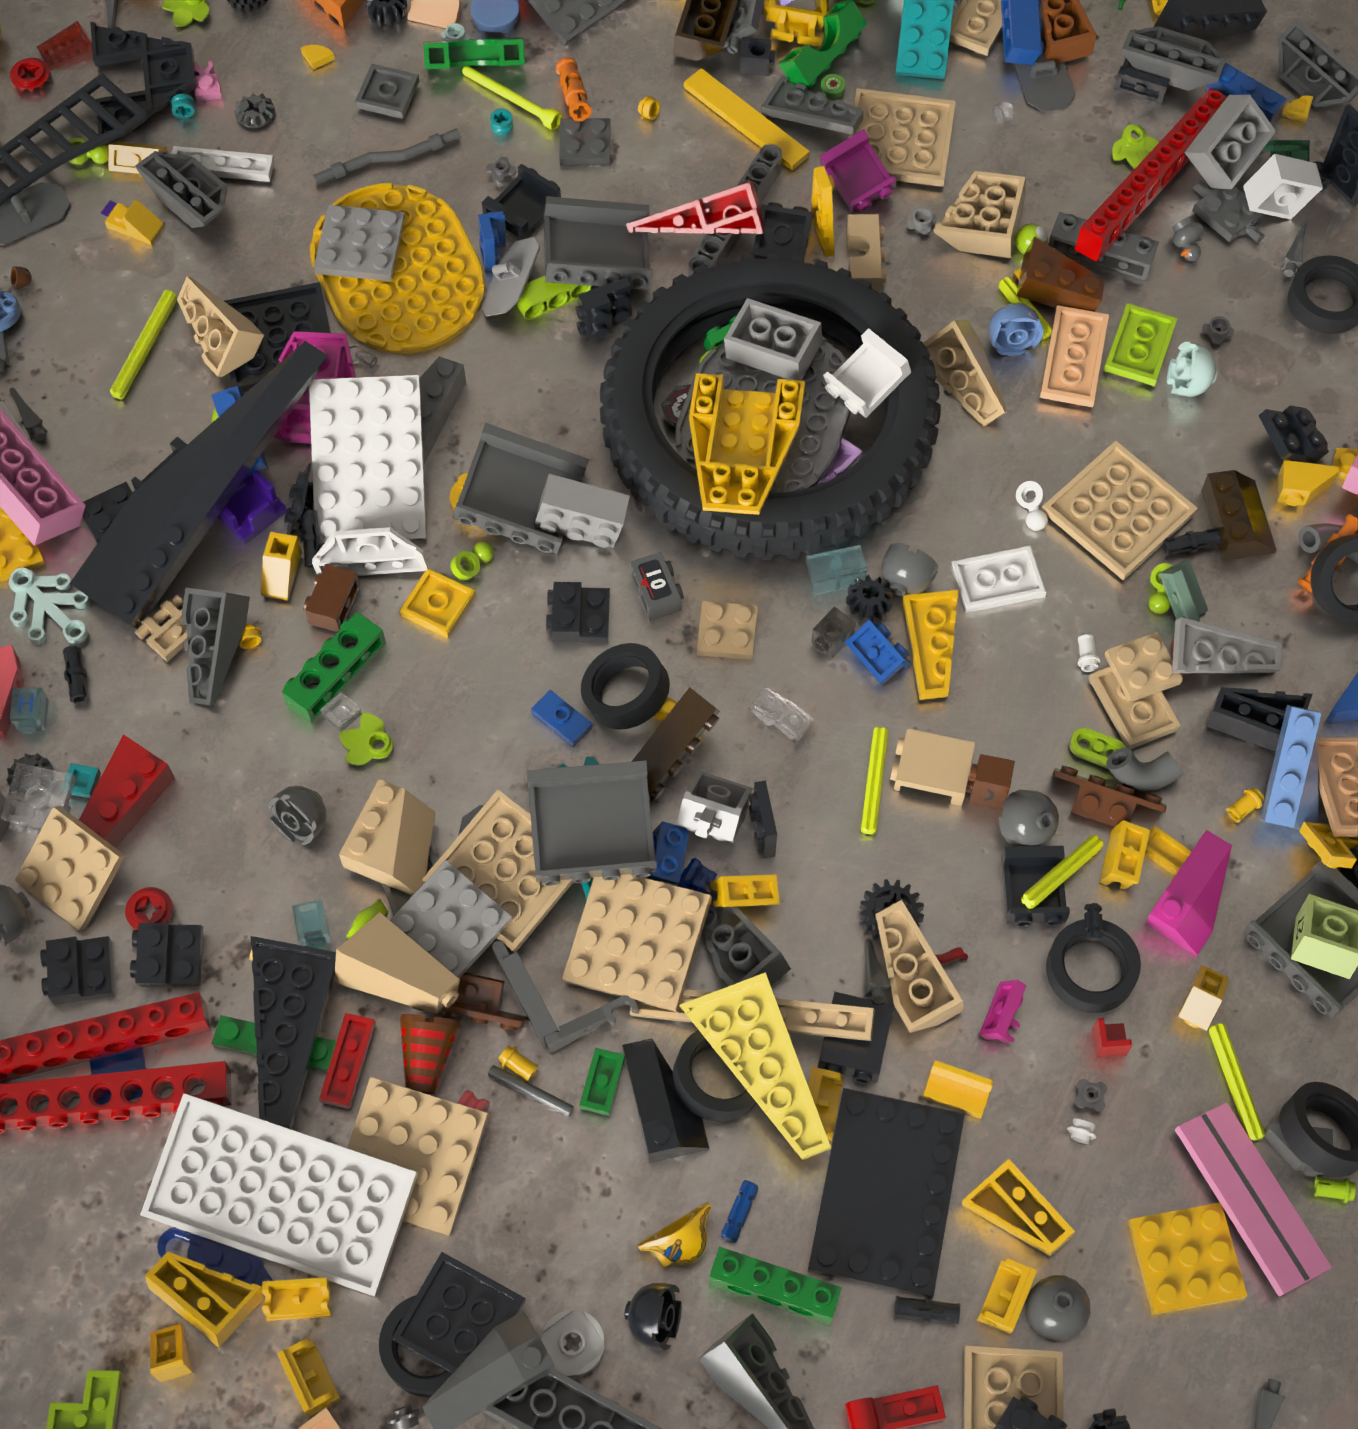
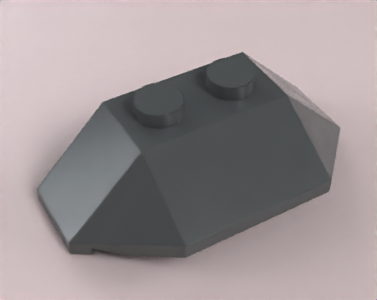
(1173, 56)
(1314, 68)
(184, 187)

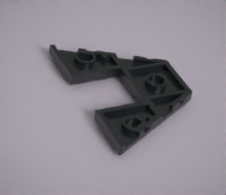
(166, 68)

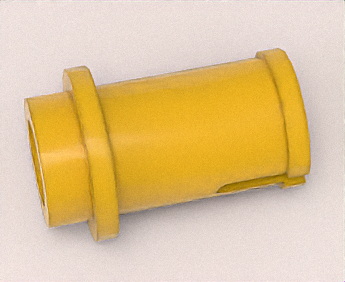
(1244, 805)
(518, 1063)

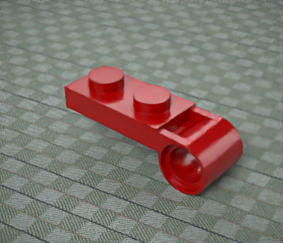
(897, 1410)

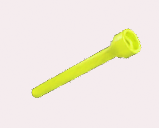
(549, 117)

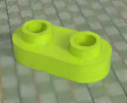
(1098, 746)

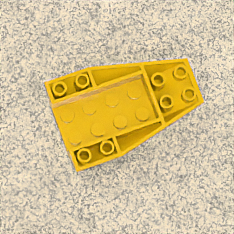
(741, 440)

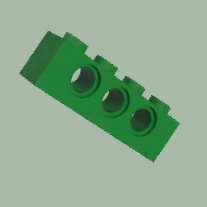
(309, 701)
(774, 1286)

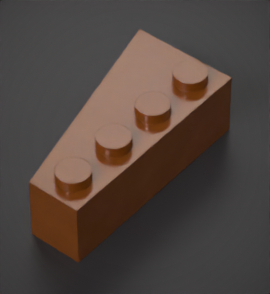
(1065, 30)

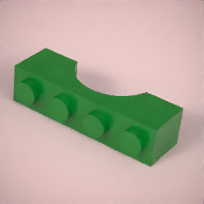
(841, 27)
(474, 52)

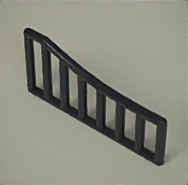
(71, 151)

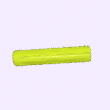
(1010, 289)

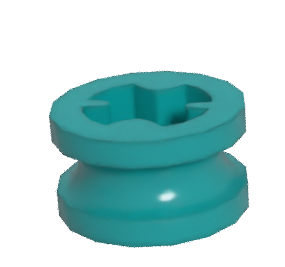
(182, 106)
(499, 115)

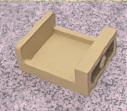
(933, 764)

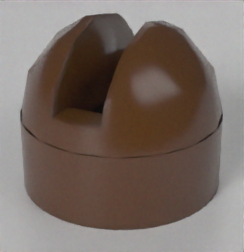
(20, 277)

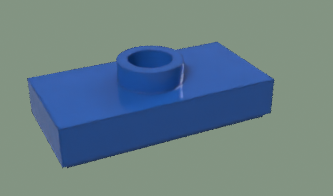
(561, 718)

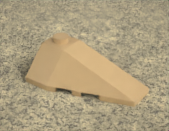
(221, 330)
(916, 978)

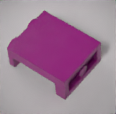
(858, 173)

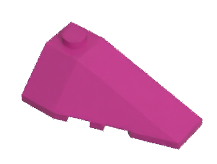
(1192, 899)

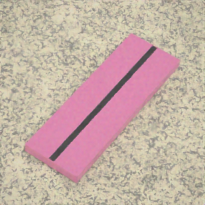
(1253, 1199)

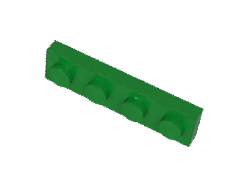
(240, 1037)

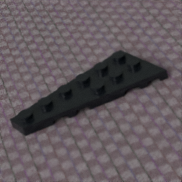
(288, 1011)

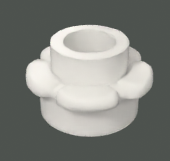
(1082, 1131)

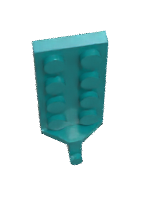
(924, 38)

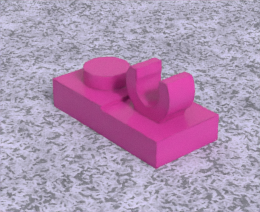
(1001, 1011)

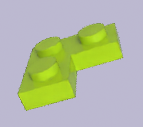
(98, 1404)

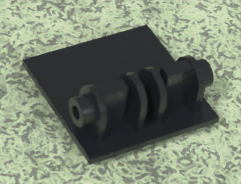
(302, 499)

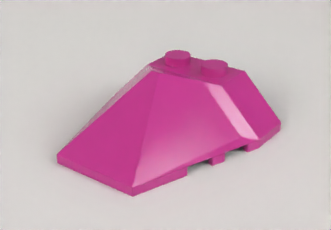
(339, 365)

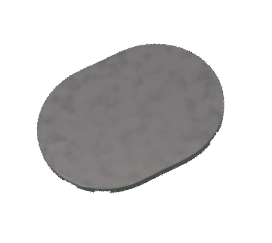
(821, 416)

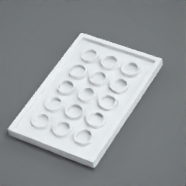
(368, 454)

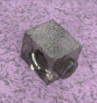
(835, 622)

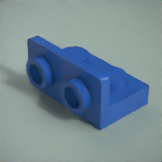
(491, 237)
(877, 651)
(669, 851)

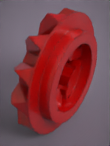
(34, 67)
(139, 902)

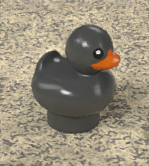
(1185, 233)

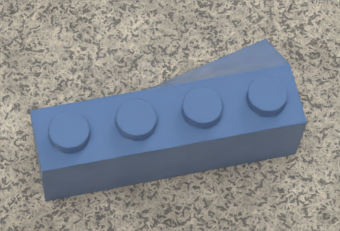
(1293, 779)

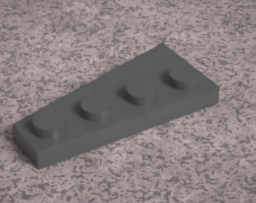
(809, 108)

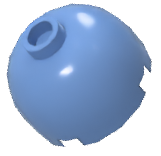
(1015, 329)

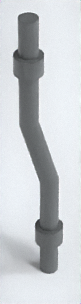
(340, 169)

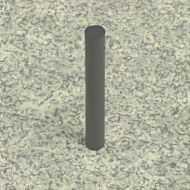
(530, 1090)

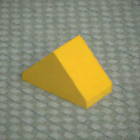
(169, 1353)

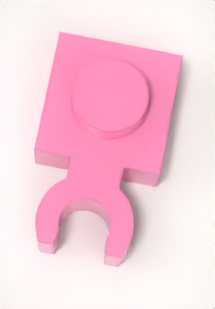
(207, 84)

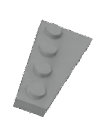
(1220, 650)

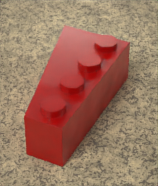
(125, 791)

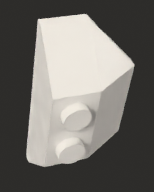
(370, 552)

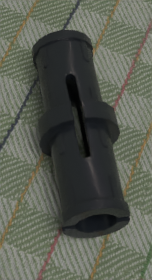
(310, 536)
(1191, 541)
(75, 674)
(949, 1311)

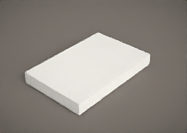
(998, 579)

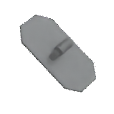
(510, 277)

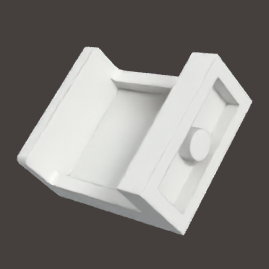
(868, 375)

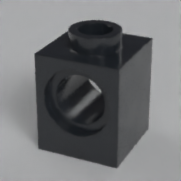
(756, 56)

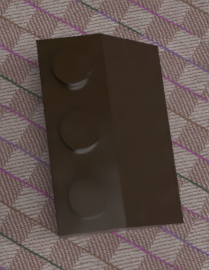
(703, 28)
(1238, 514)

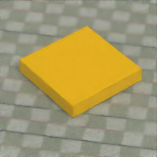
(437, 602)

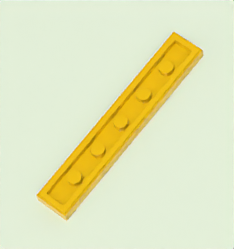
(745, 117)

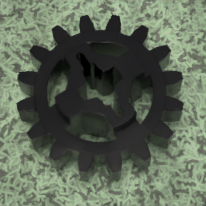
(874, 904)

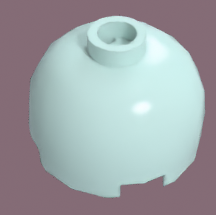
(1192, 370)

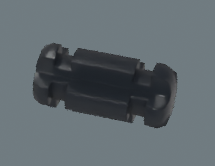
(1093, 921)

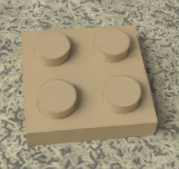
(727, 630)
(1142, 667)

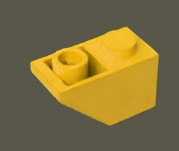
(280, 565)

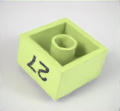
(1326, 936)

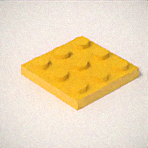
(1187, 1258)

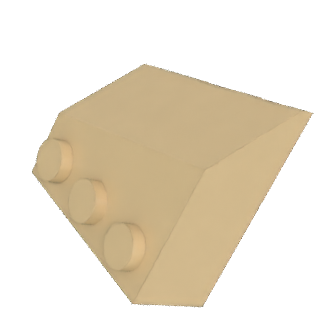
(985, 214)
(391, 839)

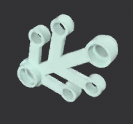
(46, 603)

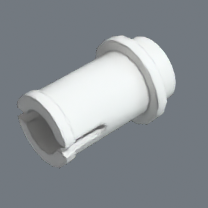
(1088, 654)

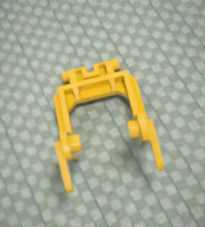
(795, 22)

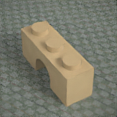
(864, 236)

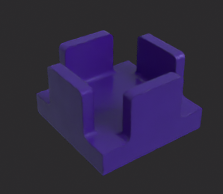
(252, 508)

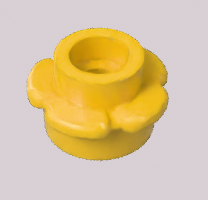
(649, 108)
(250, 637)

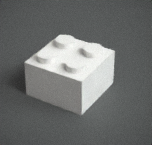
(1282, 186)

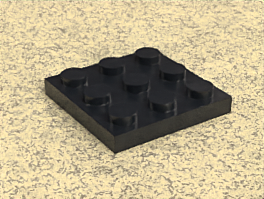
(454, 1313)

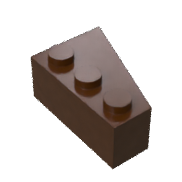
(1057, 279)

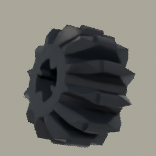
(386, 11)
(879, 600)

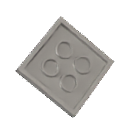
(359, 243)
(452, 919)

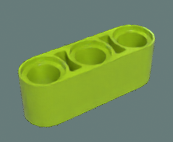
(543, 297)

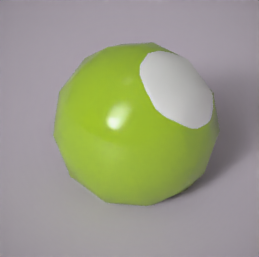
(1026, 233)

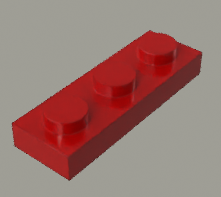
(347, 1061)

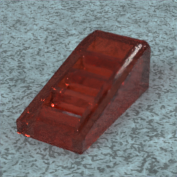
(79, 44)

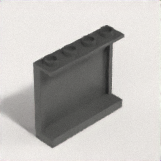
(591, 243)
(508, 484)
(591, 822)
(1275, 932)

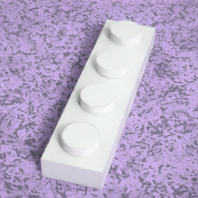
(231, 164)

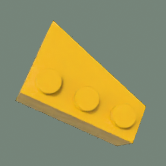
(1019, 1209)
(202, 1296)

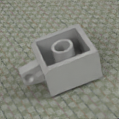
(714, 807)

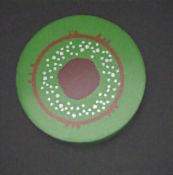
(833, 86)

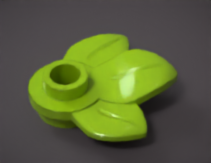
(186, 11)
(1133, 149)
(362, 740)

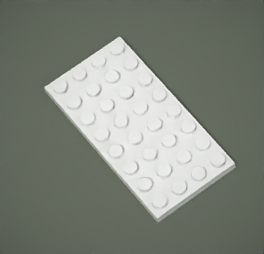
(280, 1194)

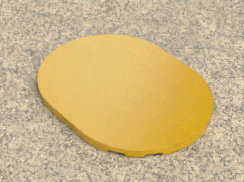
(434, 281)

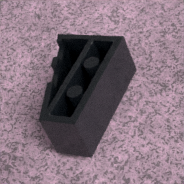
(1253, 714)

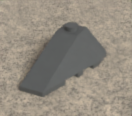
(213, 633)

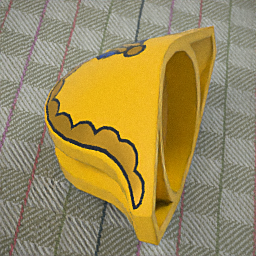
(681, 1240)

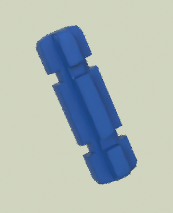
(739, 1211)

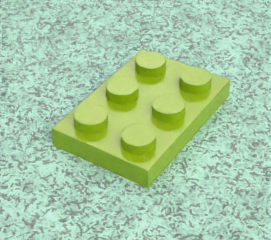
(1140, 344)

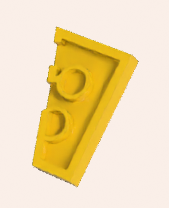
(823, 209)

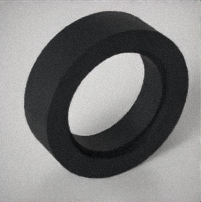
(1313, 316)
(1322, 575)
(644, 705)
(1084, 999)
(694, 1097)
(1305, 1140)
(414, 1384)

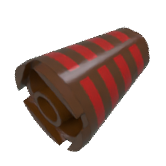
(426, 1050)

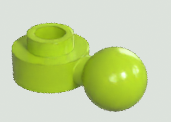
(98, 155)
(481, 553)
(1159, 601)

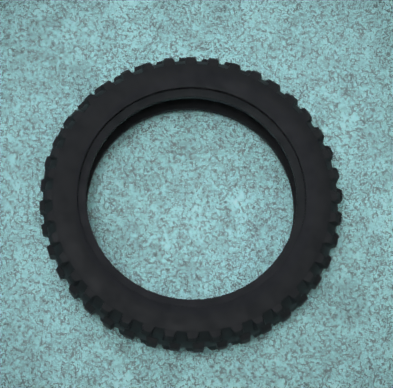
(792, 519)

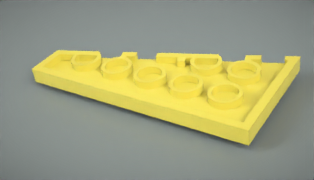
(755, 1045)

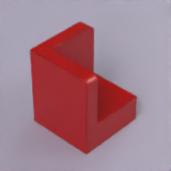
(1110, 1039)

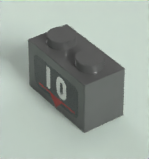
(656, 586)

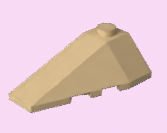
(966, 371)

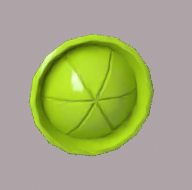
(366, 915)

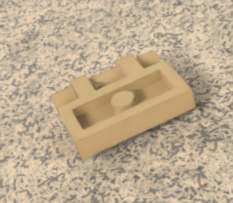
(171, 636)

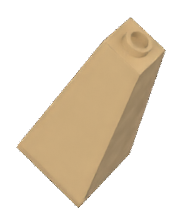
(394, 967)

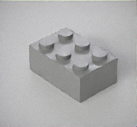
(1230, 141)
(773, 340)
(581, 511)

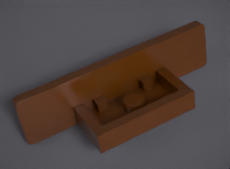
(1104, 802)
(481, 1001)

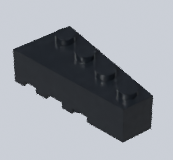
(1211, 18)

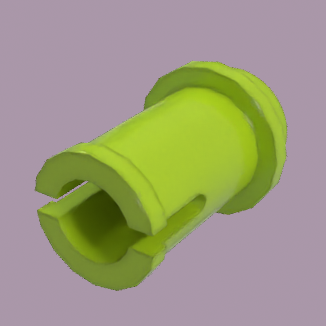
(1335, 1188)

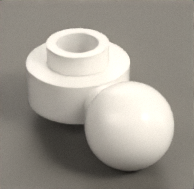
(1036, 518)

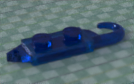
(217, 1256)

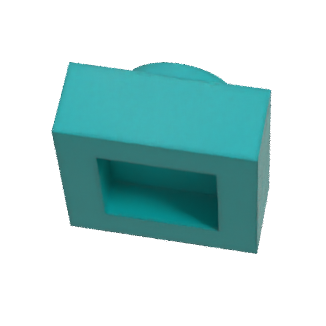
(86, 779)

